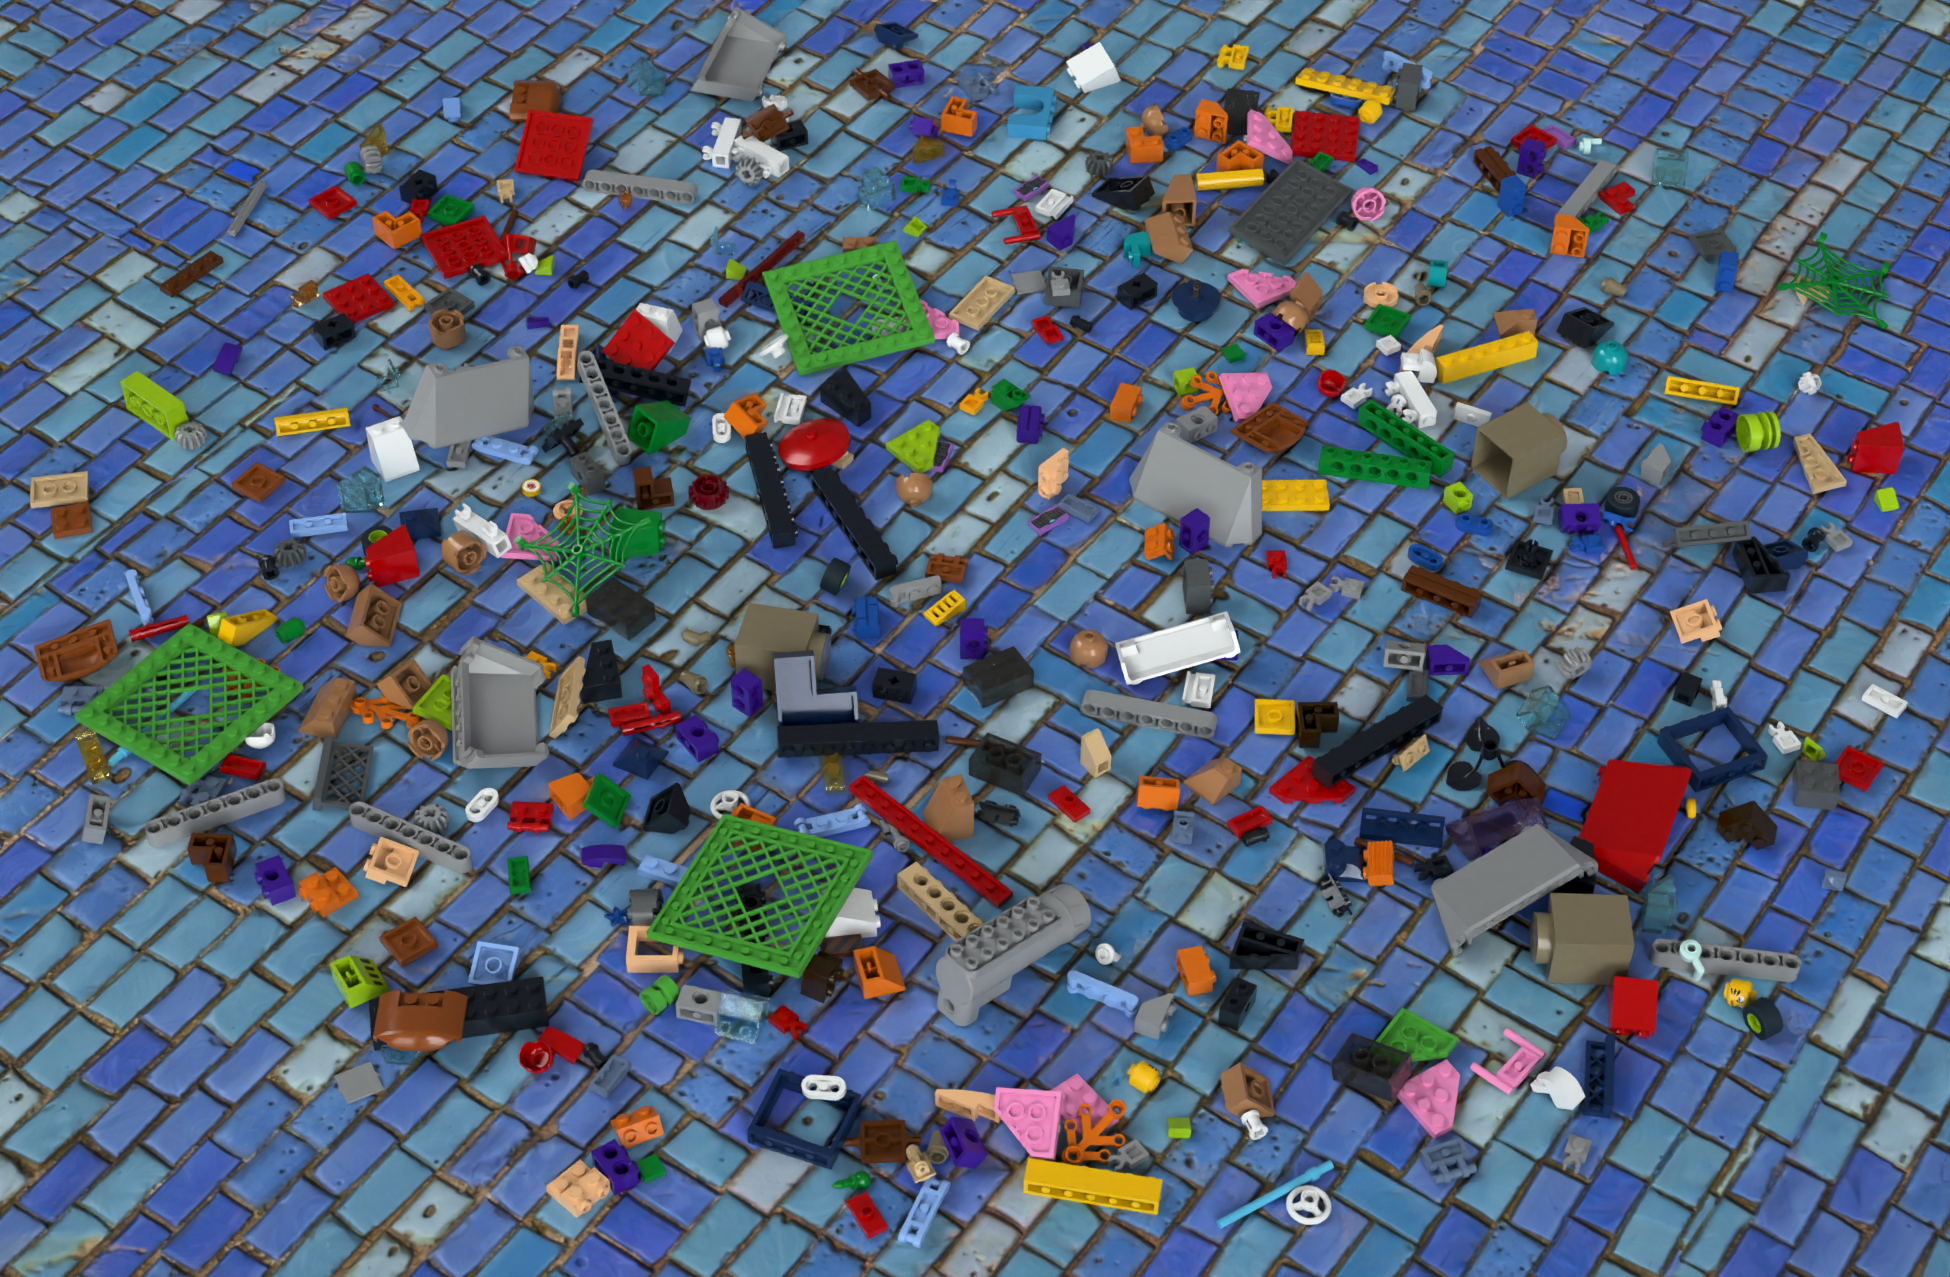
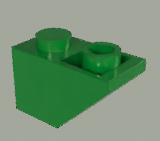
(1007, 396)

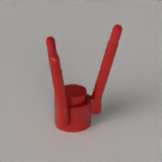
(513, 269)

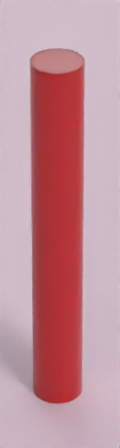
(1626, 548)

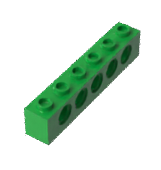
(1404, 437)
(1374, 467)

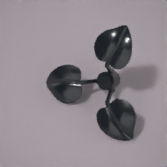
(1481, 738)

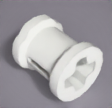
(958, 343)
(1402, 403)
(1255, 1126)

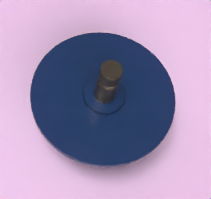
(1195, 300)

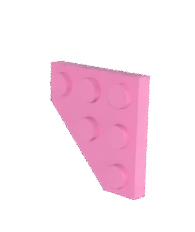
(1265, 138)
(1261, 287)
(941, 325)
(1245, 392)
(530, 531)
(1432, 1097)
(1032, 1118)

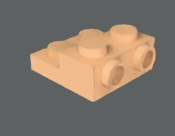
(1053, 473)
(1696, 622)
(390, 862)
(579, 1188)

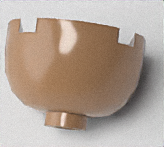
(1153, 121)
(1292, 314)
(914, 489)
(341, 582)
(1088, 648)
(428, 739)

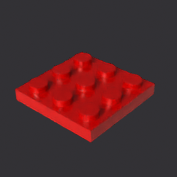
(359, 298)
(638, 343)

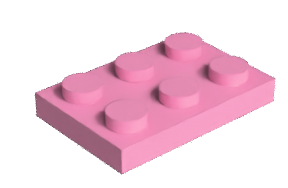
(1076, 1093)

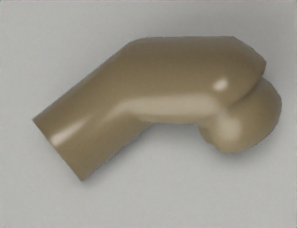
(695, 638)
(876, 776)

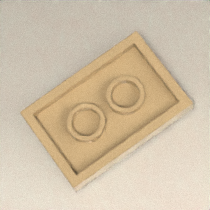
(59, 489)

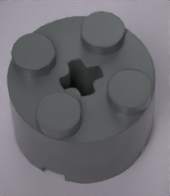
(644, 906)

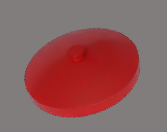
(814, 444)

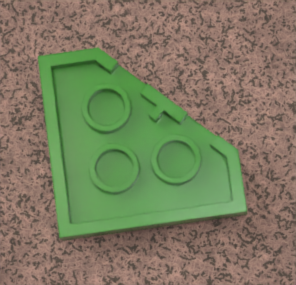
(1417, 1037)

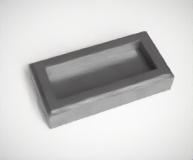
(1417, 684)

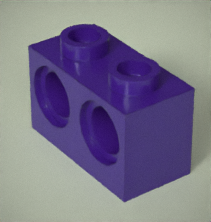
(906, 73)
(1531, 158)
(1719, 427)
(746, 692)
(616, 1166)

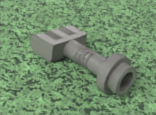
(900, 842)

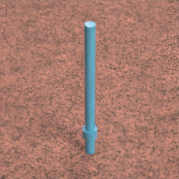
(122, 752)
(1310, 1174)

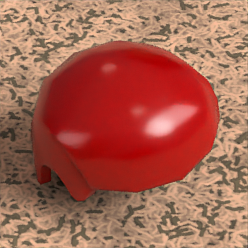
(1330, 383)
(536, 1057)

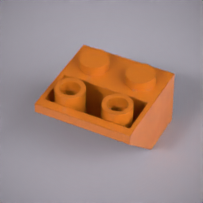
(1211, 121)
(1569, 236)
(877, 972)

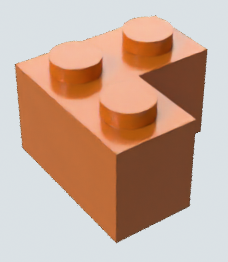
(958, 119)
(1142, 148)
(1239, 157)
(398, 230)
(746, 415)

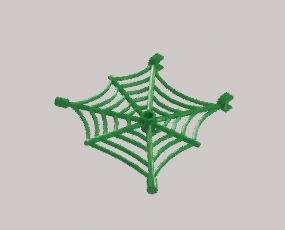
(1836, 280)
(579, 550)

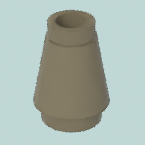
(1613, 287)
(1422, 295)
(694, 682)
(937, 1150)

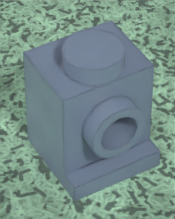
(1183, 827)

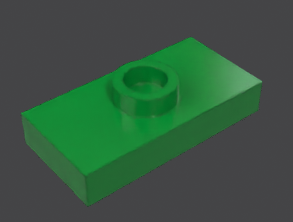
(1321, 161)
(519, 875)

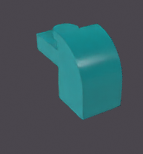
(1135, 246)
(1437, 273)

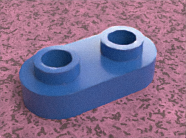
(1338, 100)
(1178, 138)
(1474, 524)
(1425, 557)

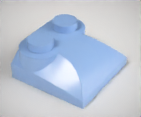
(494, 963)

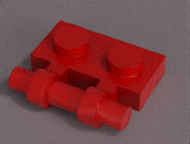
(530, 816)

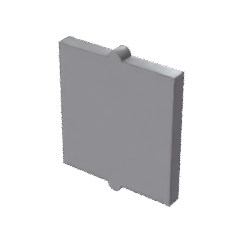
(1028, 282)
(358, 1082)

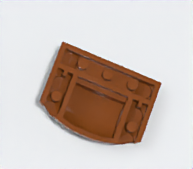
(534, 95)
(1271, 428)
(77, 653)
(420, 1019)

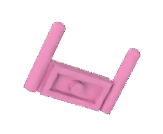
(1516, 1068)

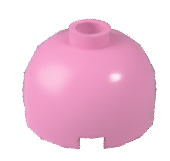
(1368, 203)

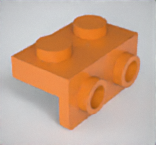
(1159, 542)
(637, 1126)

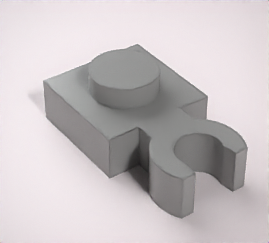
(1059, 285)
(1836, 539)
(1349, 588)
(1316, 594)
(1576, 1152)
(1129, 1155)

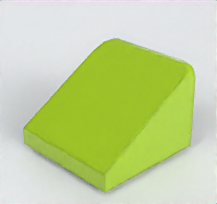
(915, 227)
(546, 266)
(735, 270)
(1886, 499)
(215, 622)
(1813, 750)
(1179, 1127)

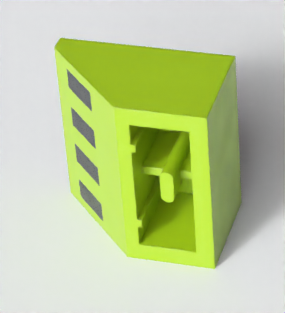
(358, 979)

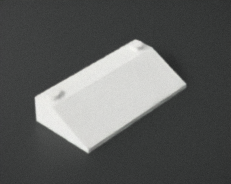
(1177, 648)

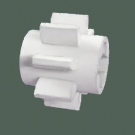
(1809, 383)

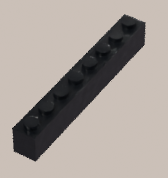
(770, 490)
(854, 523)
(857, 738)
(1376, 741)

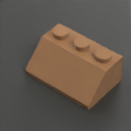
(1169, 236)
(373, 618)
(329, 708)

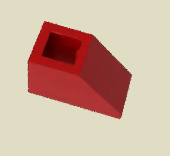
(520, 244)

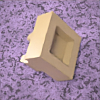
(844, 461)

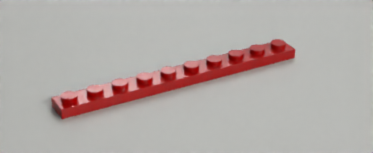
(931, 841)

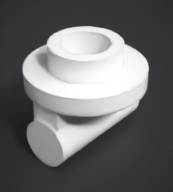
(528, 262)
(1106, 954)

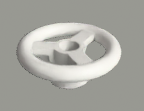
(775, 347)
(728, 803)
(1309, 1203)

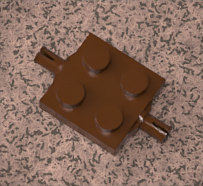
(872, 84)
(767, 123)
(883, 1141)

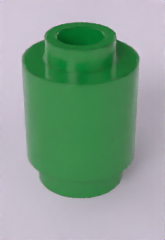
(354, 173)
(290, 630)

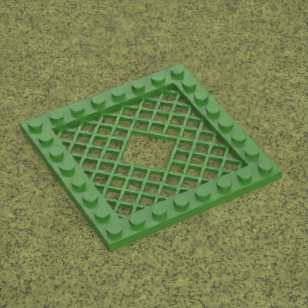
(807, 361)
(99, 712)
(729, 830)

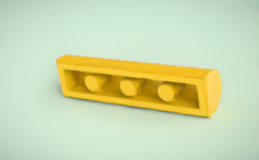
(1229, 179)
(1701, 390)
(312, 421)

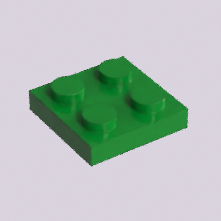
(450, 210)
(1387, 321)
(606, 800)

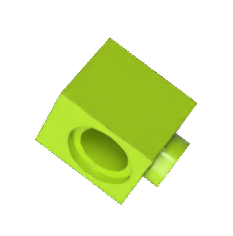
(1182, 379)
(1457, 497)

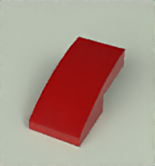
(1046, 330)
(562, 1044)

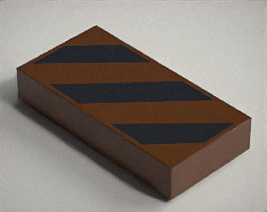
(842, 945)

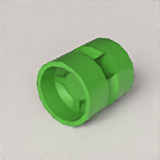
(659, 995)

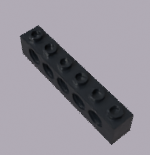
(643, 382)
(755, 980)

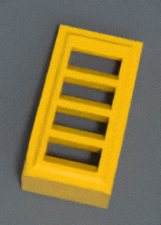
(1314, 342)
(954, 600)

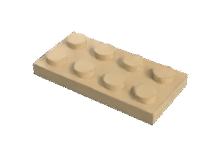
(982, 303)
(549, 594)
(567, 697)

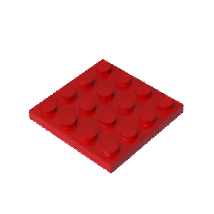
(1325, 133)
(553, 145)
(463, 245)

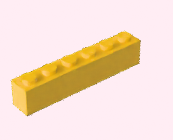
(1486, 357)
(1092, 1186)

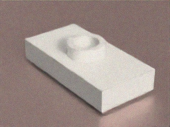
(1471, 415)

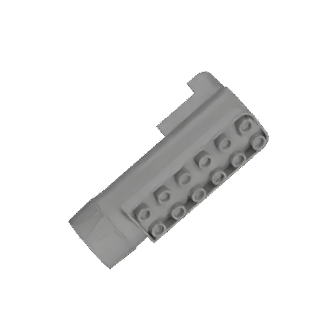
(987, 958)

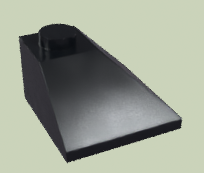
(667, 811)

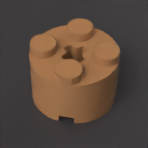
(447, 328)
(463, 552)

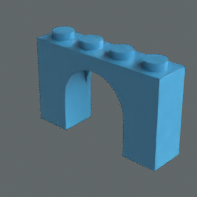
(1036, 125)

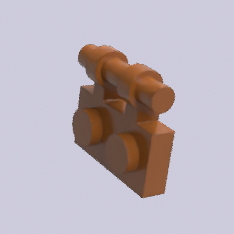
(947, 567)

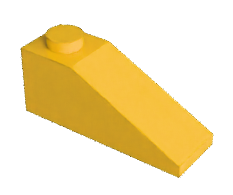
(243, 627)

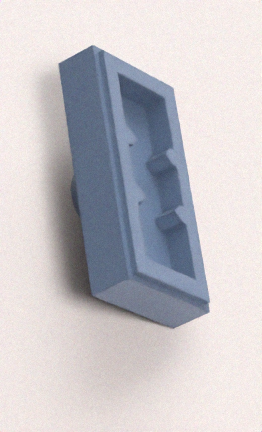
(1078, 507)
(610, 1076)

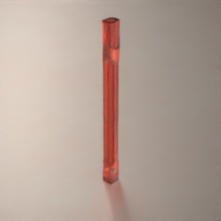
(766, 265)

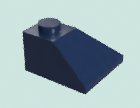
(421, 523)
(640, 758)

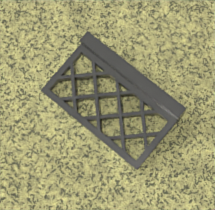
(1709, 534)
(326, 769)

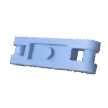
(1398, 63)
(506, 449)
(137, 593)
(834, 822)
(1102, 992)
(923, 1211)

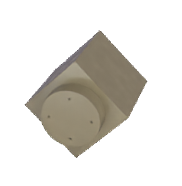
(1518, 449)
(778, 630)
(1583, 938)

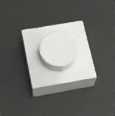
(1388, 345)

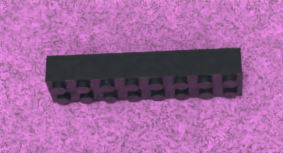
(494, 1008)

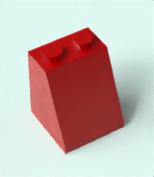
(1877, 450)
(392, 559)
(1632, 1006)

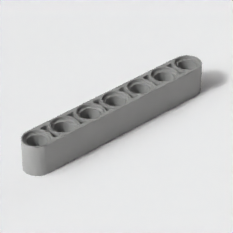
(640, 186)
(1589, 189)
(604, 400)
(1149, 714)
(215, 812)
(431, 845)
(1729, 961)

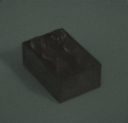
(1237, 106)
(620, 609)
(998, 677)
(1005, 764)
(1371, 1067)

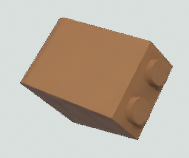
(1181, 198)
(951, 809)

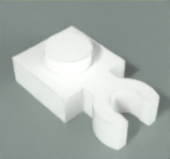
(1356, 397)
(1718, 699)
(1784, 740)

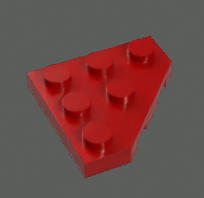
(1301, 786)

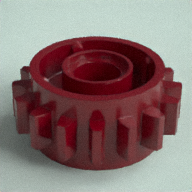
(708, 492)

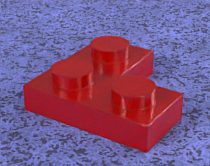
(1617, 197)
(652, 690)

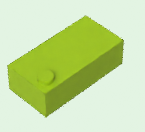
(153, 404)

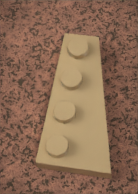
(1817, 466)

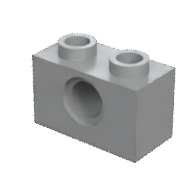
(705, 317)
(1197, 424)
(1404, 655)
(96, 819)
(698, 1004)

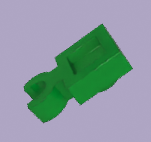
(912, 184)
(1594, 222)

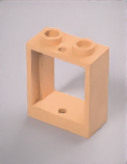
(649, 963)

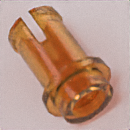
(730, 651)

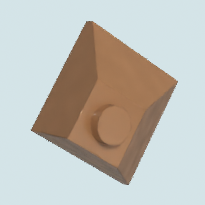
(1515, 322)
(1215, 779)

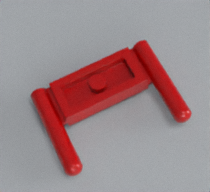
(1023, 221)

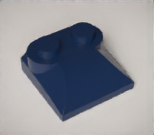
(894, 34)
(1787, 554)
(1343, 862)

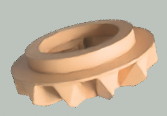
(562, 507)

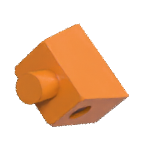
(569, 793)

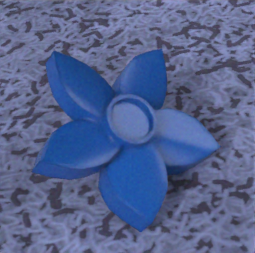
(617, 916)

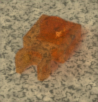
(306, 294)

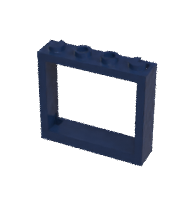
(1720, 774)
(794, 1146)

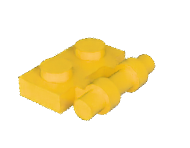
(1234, 57)
(1283, 118)

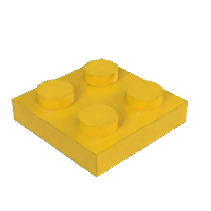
(1274, 716)

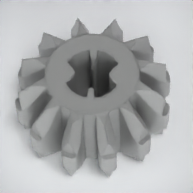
(371, 159)
(749, 171)
(190, 435)
(1574, 663)
(432, 818)

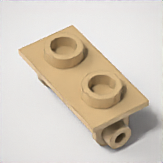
(1413, 752)
(918, 1164)

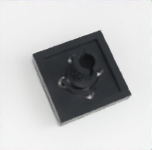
(563, 436)
(1531, 556)

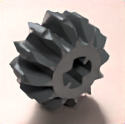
(1099, 163)
(290, 553)

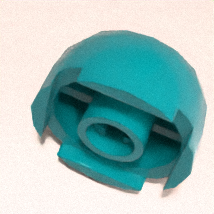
(1610, 357)

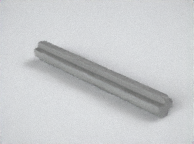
(247, 208)

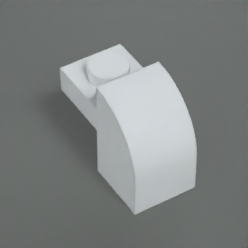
(1422, 364)
(1561, 1086)

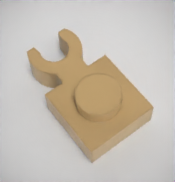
(505, 189)
(1572, 496)

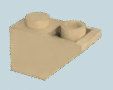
(1095, 753)

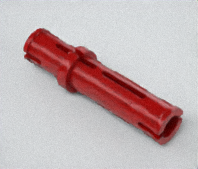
(158, 628)
(651, 723)

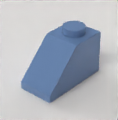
(452, 109)

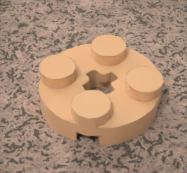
(1373, 294)

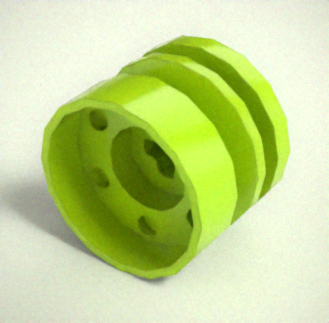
(1758, 431)

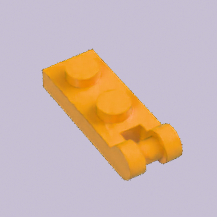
(404, 292)

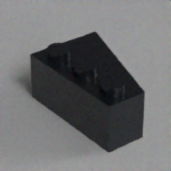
(846, 398)
(1758, 569)
(601, 675)
(1265, 949)

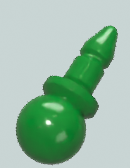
(356, 563)
(859, 1180)

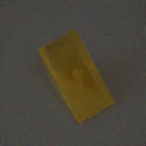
(377, 138)
(927, 149)

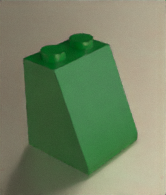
(656, 425)
(646, 540)

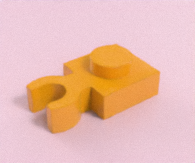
(973, 403)
(542, 660)

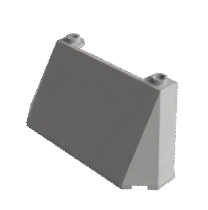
(739, 58)
(471, 401)
(1182, 477)
(495, 708)
(1505, 882)

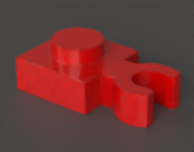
(419, 208)
(1277, 562)
(787, 1020)

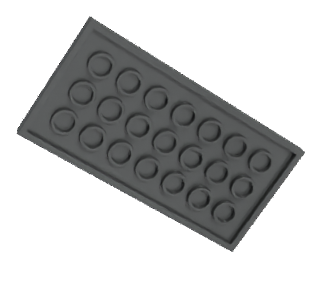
(1290, 211)

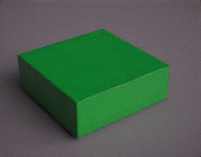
(1233, 353)
(651, 1168)

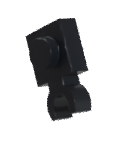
(1436, 867)

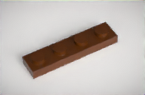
(191, 274)

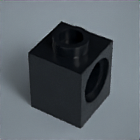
(1687, 689)

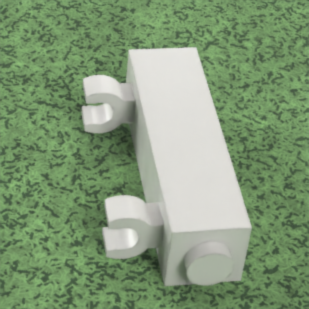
(726, 134)
(770, 158)
(1418, 405)
(486, 532)

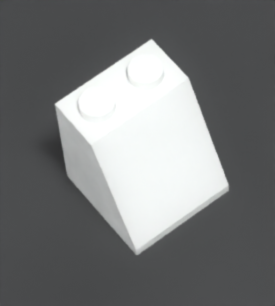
(1092, 69)
(662, 318)
(391, 449)
(856, 915)

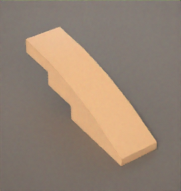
(1429, 342)
(567, 352)
(967, 1103)

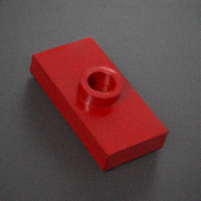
(628, 714)
(243, 767)
(1069, 803)
(1249, 821)
(867, 1215)

